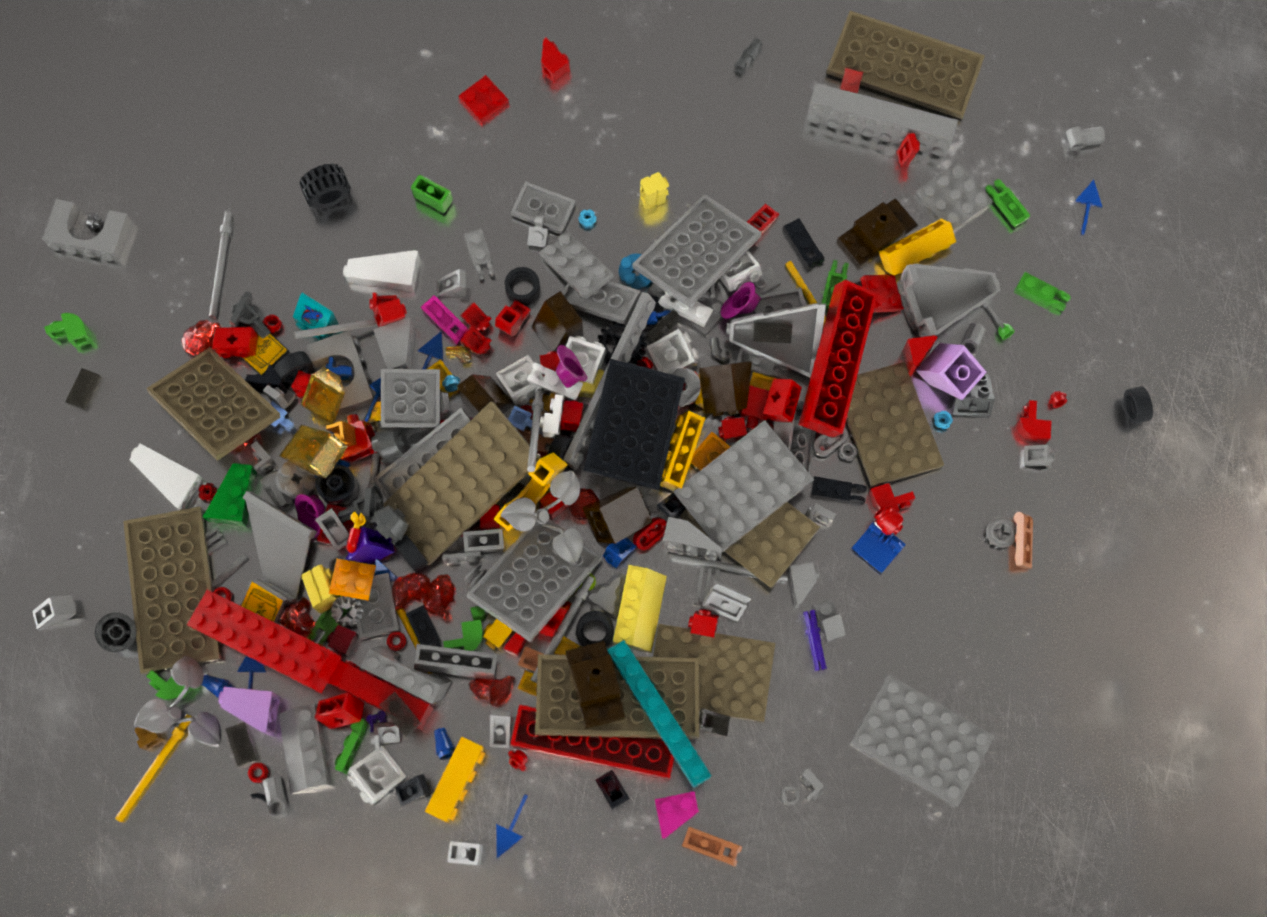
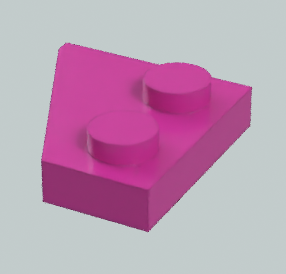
(675, 811)

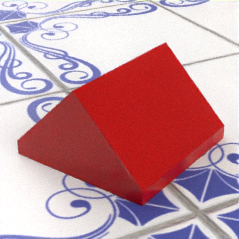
(916, 350)

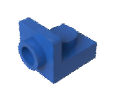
(345, 372)
(618, 552)

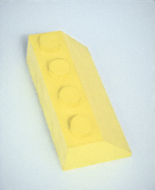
(640, 608)

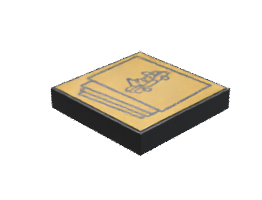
(268, 352)

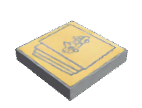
(264, 600)

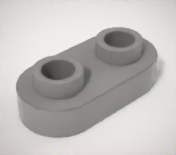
(830, 443)

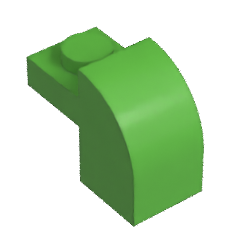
(72, 326)
(472, 637)
(169, 689)

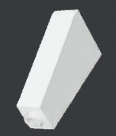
(387, 271)
(169, 477)

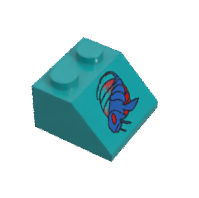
(311, 315)

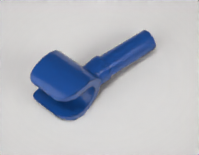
(653, 316)

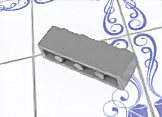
(455, 662)

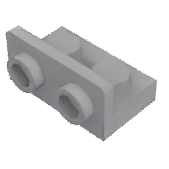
(456, 553)

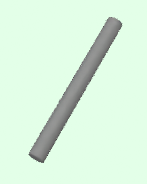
(229, 571)

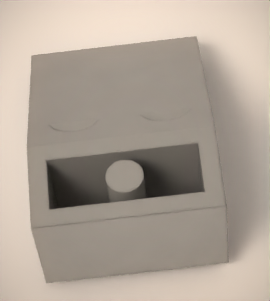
(685, 537)

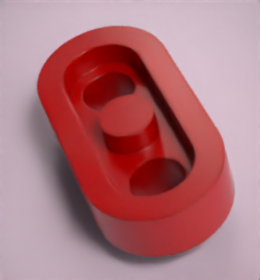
(650, 534)

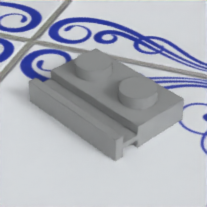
(726, 601)

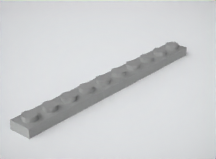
(623, 351)

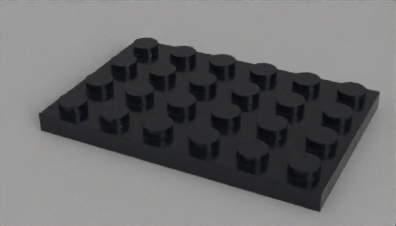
(634, 424)

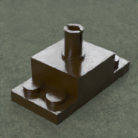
(877, 231)
(595, 684)

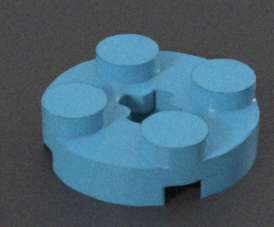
(630, 279)

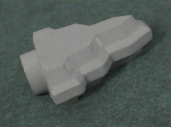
(607, 596)

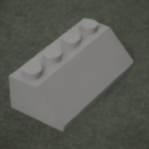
(797, 438)
(304, 749)

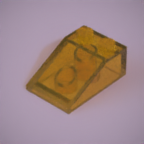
(314, 450)

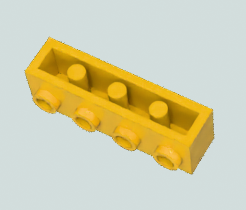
(917, 246)
(681, 450)
(455, 780)

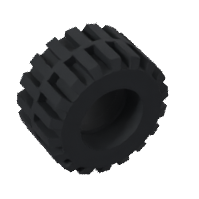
(324, 186)

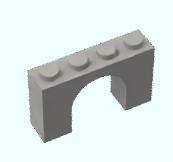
(106, 244)
(343, 348)
(384, 664)

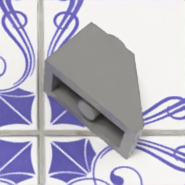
(483, 540)
(802, 580)
(54, 611)

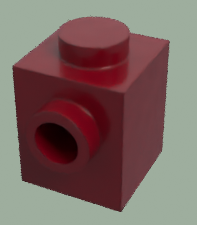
(342, 641)

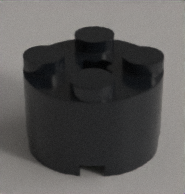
(344, 493)

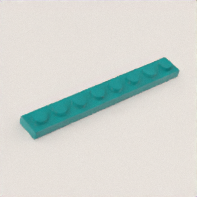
(659, 714)

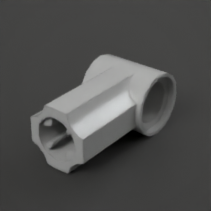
(1079, 137)
(973, 337)
(280, 500)
(275, 795)

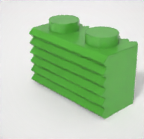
(431, 193)

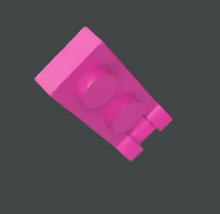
(444, 318)

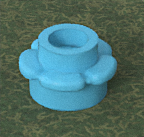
(587, 222)
(451, 382)
(943, 415)

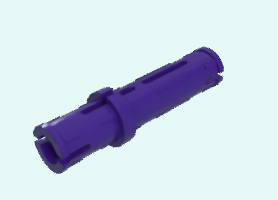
(814, 640)

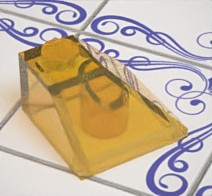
(324, 394)

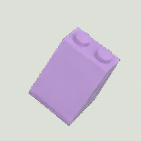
(951, 369)
(253, 707)

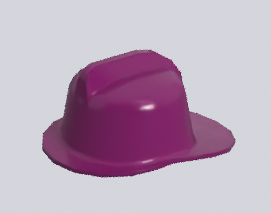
(741, 302)
(569, 367)
(309, 509)

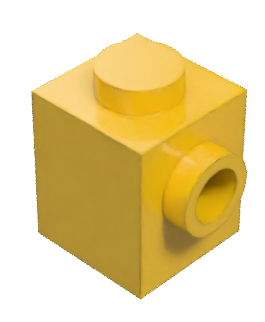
(497, 635)

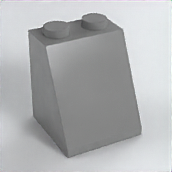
(397, 343)

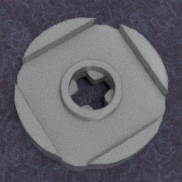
(692, 385)
(290, 488)

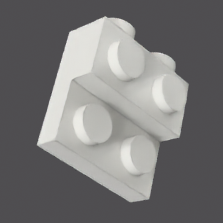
(742, 271)
(673, 352)
(589, 355)
(514, 381)
(552, 422)
(375, 775)

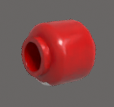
(888, 520)

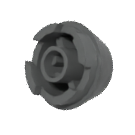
(390, 444)
(390, 523)
(115, 632)

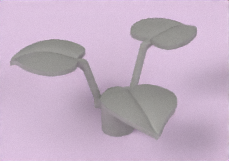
(524, 516)
(158, 719)

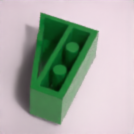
(228, 503)

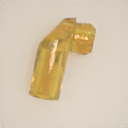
(459, 351)

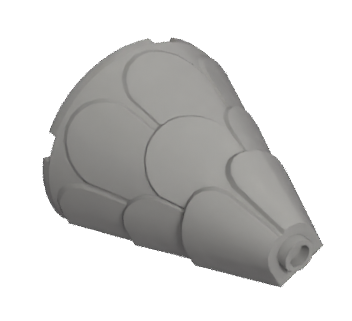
(943, 295)
(805, 339)

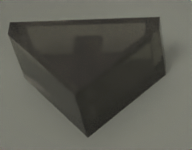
(713, 723)

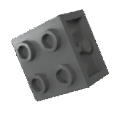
(978, 401)

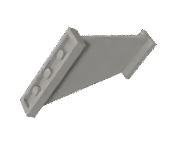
(280, 545)

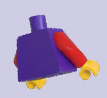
(365, 543)

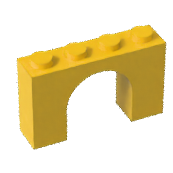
(544, 473)

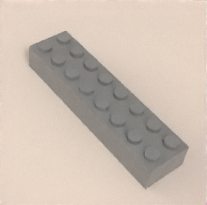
(880, 119)

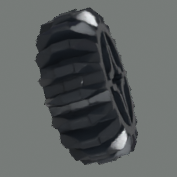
(610, 334)

